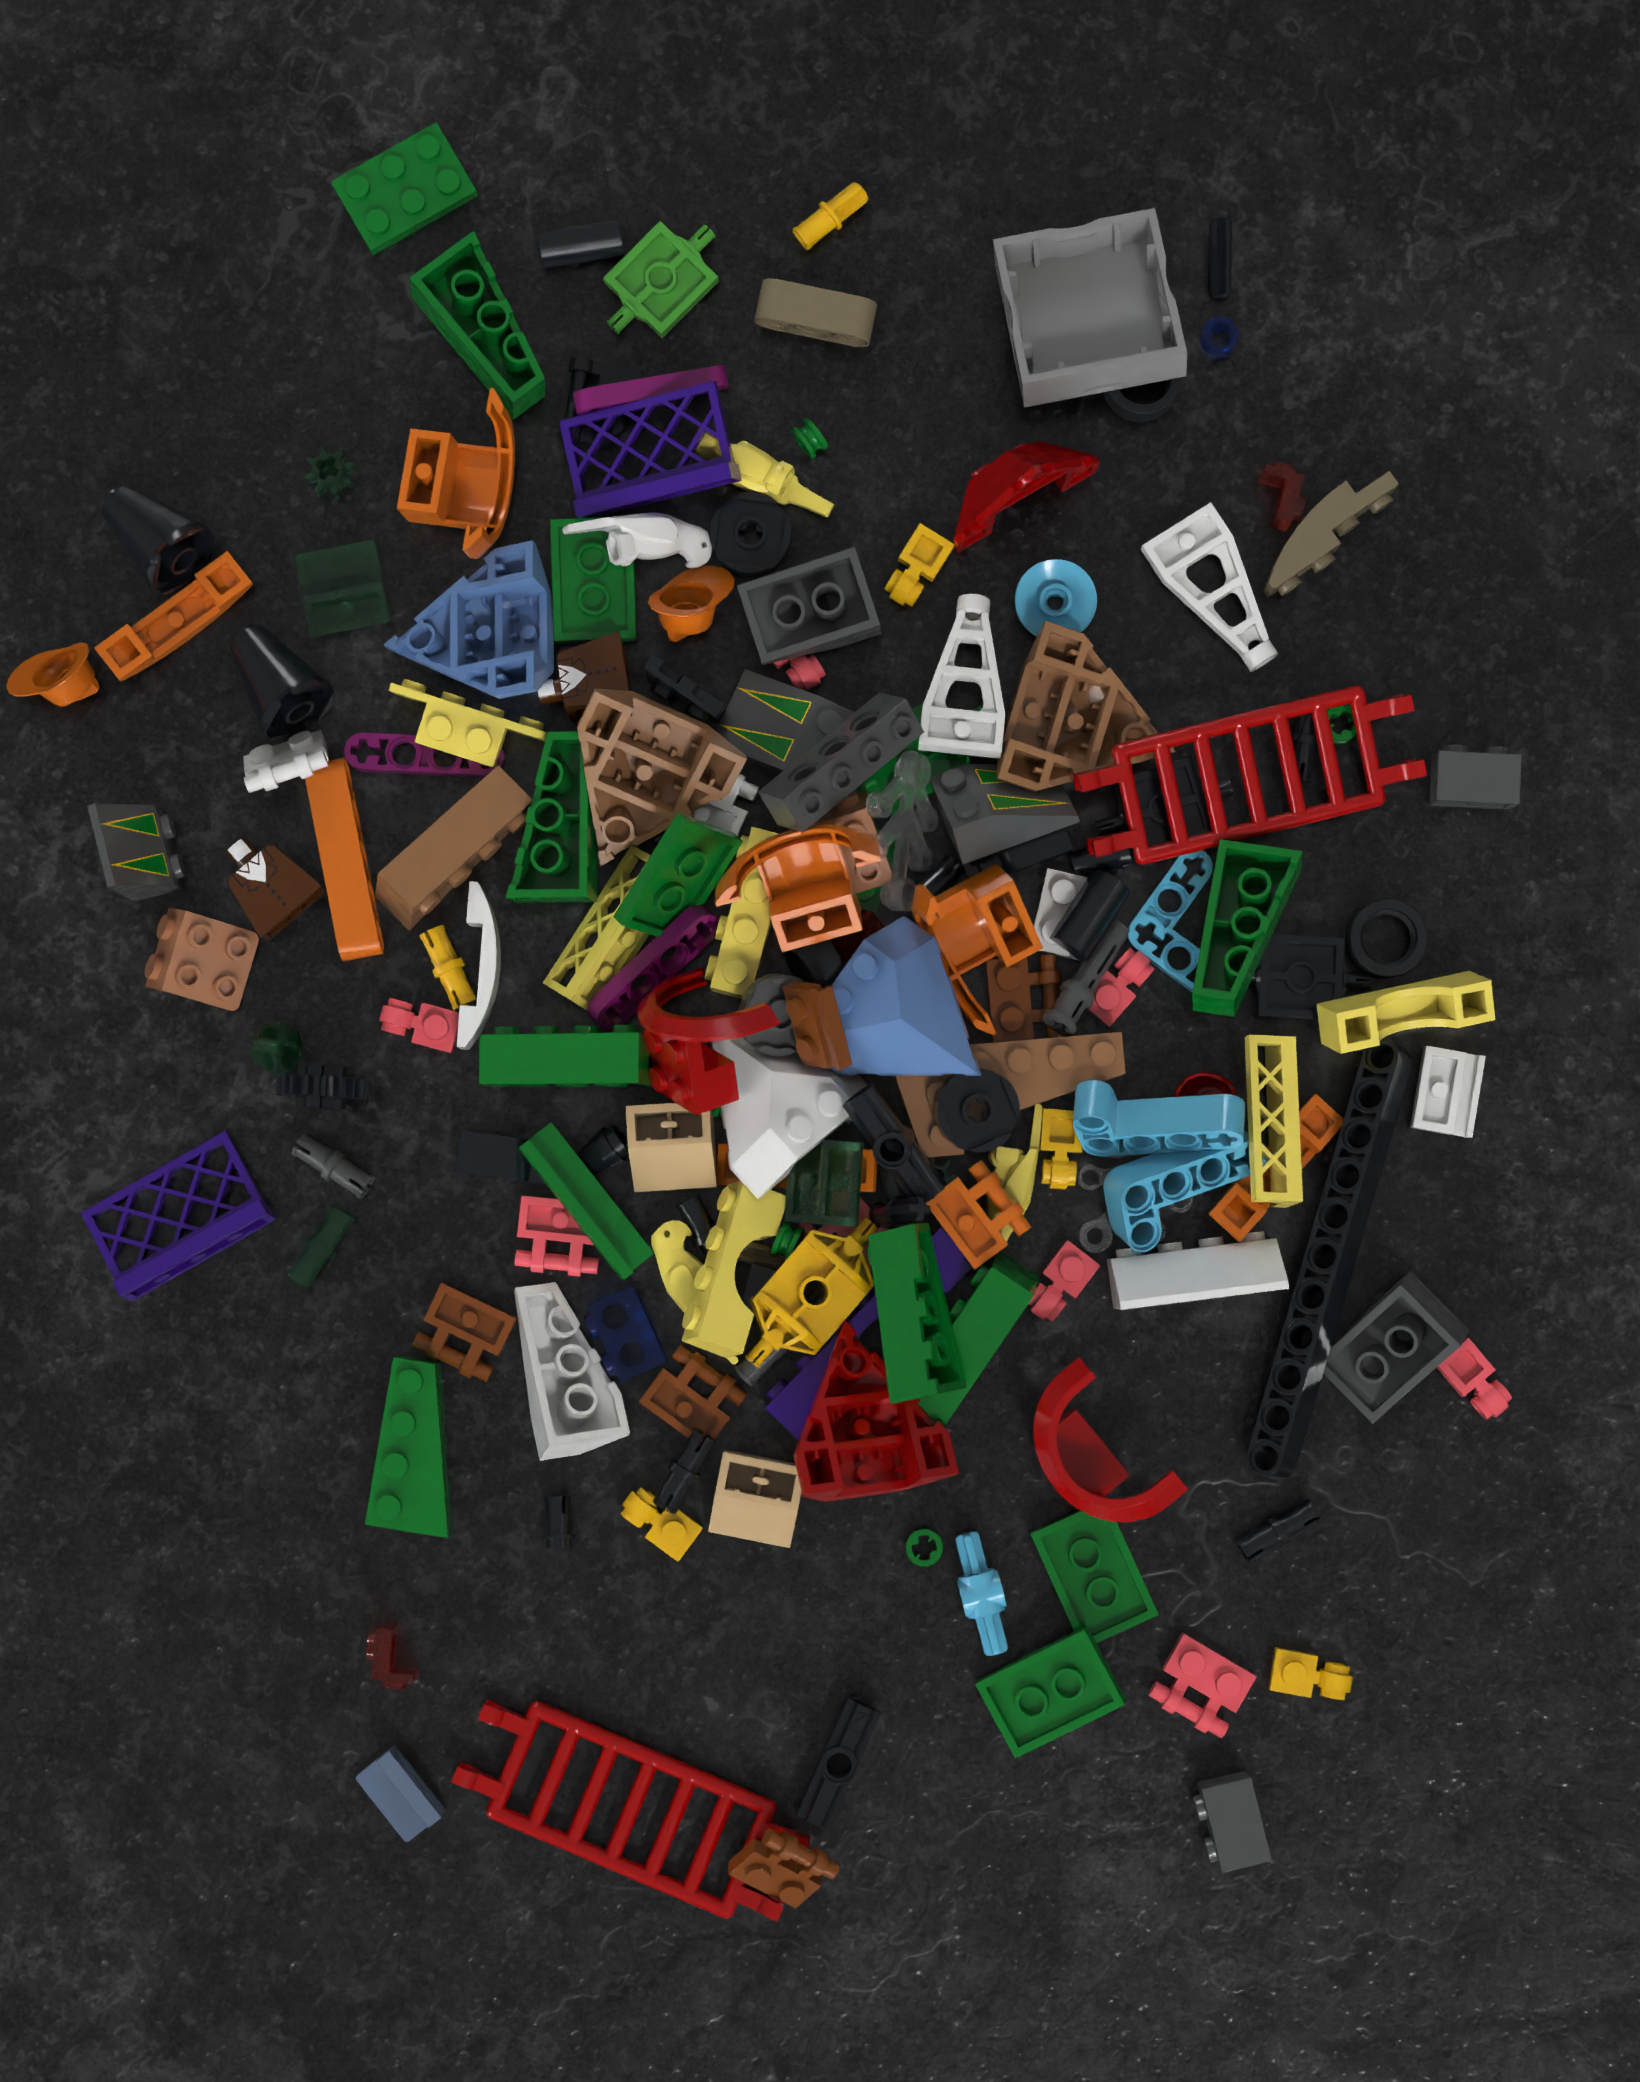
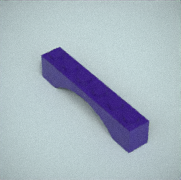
(793, 1400)

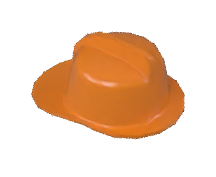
(690, 599)
(56, 675)

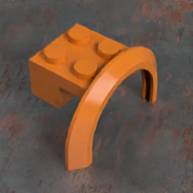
(461, 482)
(805, 882)
(973, 925)

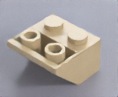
(670, 1148)
(756, 1499)

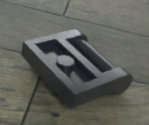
(606, 373)

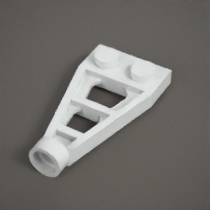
(1186, 544)
(958, 729)

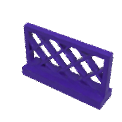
(657, 486)
(187, 1250)

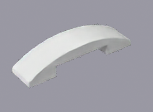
(474, 1018)

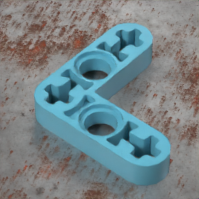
(1164, 921)

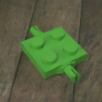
(661, 279)

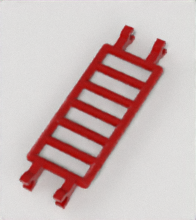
(1260, 824)
(611, 1858)

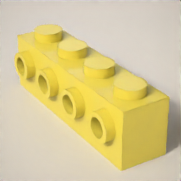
(743, 931)

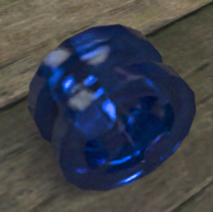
(1231, 339)

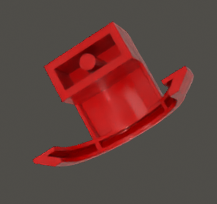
(680, 1063)
(1082, 1464)

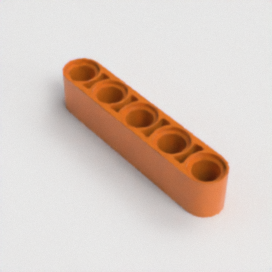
(344, 861)

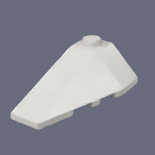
(567, 1388)

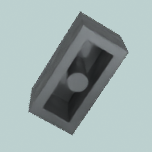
(1475, 778)
(1233, 1822)

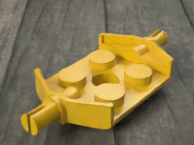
(780, 1304)

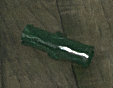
(321, 1246)

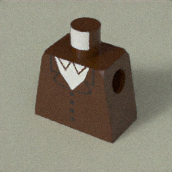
(586, 668)
(270, 887)

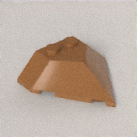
(1066, 713)
(648, 766)

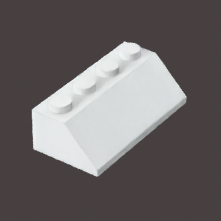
(1196, 1273)

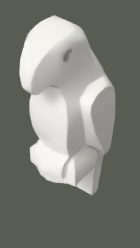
(649, 538)

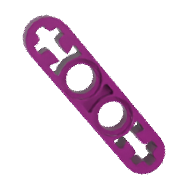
(619, 393)
(422, 765)
(649, 963)

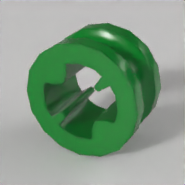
(809, 438)
(1345, 735)
(787, 1240)
(934, 1555)

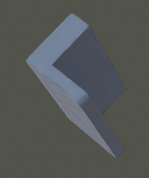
(400, 1794)

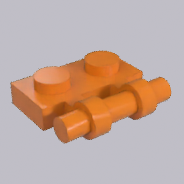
(967, 1222)

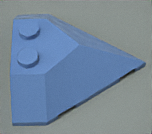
(489, 627)
(901, 1007)

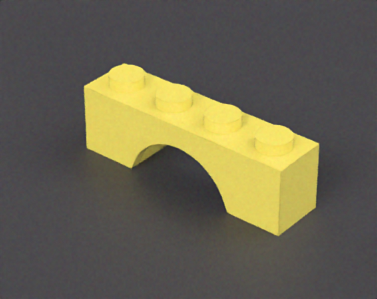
(1437, 1002)
(718, 1316)

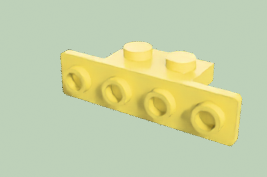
(464, 730)

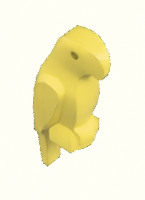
(766, 475)
(1016, 1171)
(676, 1264)

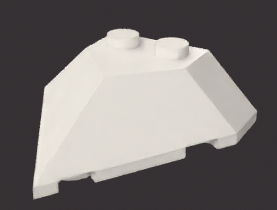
(779, 1112)

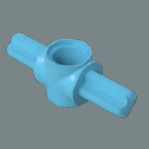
(981, 1593)

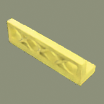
(613, 947)
(1280, 1116)

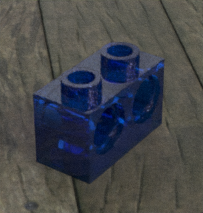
(636, 1329)

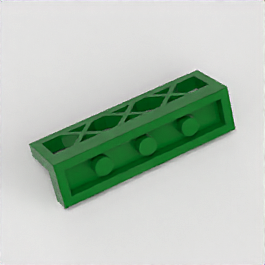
(586, 1201)

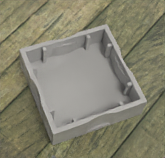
(1090, 308)

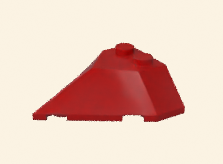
(1014, 478)
(860, 1441)

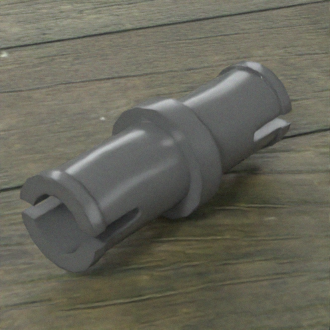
(333, 1165)

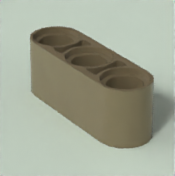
(815, 312)

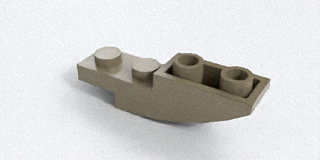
(1314, 537)

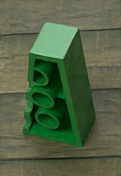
(476, 319)
(559, 837)
(1242, 912)
(564, 1058)
(913, 1315)
(983, 1323)
(411, 1464)

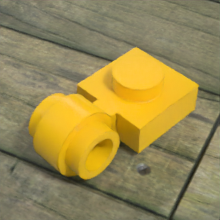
(924, 557)
(1060, 1138)
(669, 1531)
(1296, 1674)

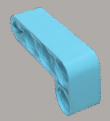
(1155, 1124)
(1153, 1191)

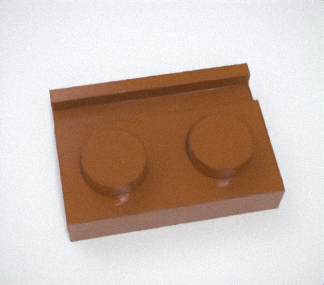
(817, 1025)

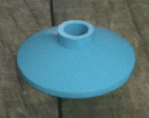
(1060, 580)

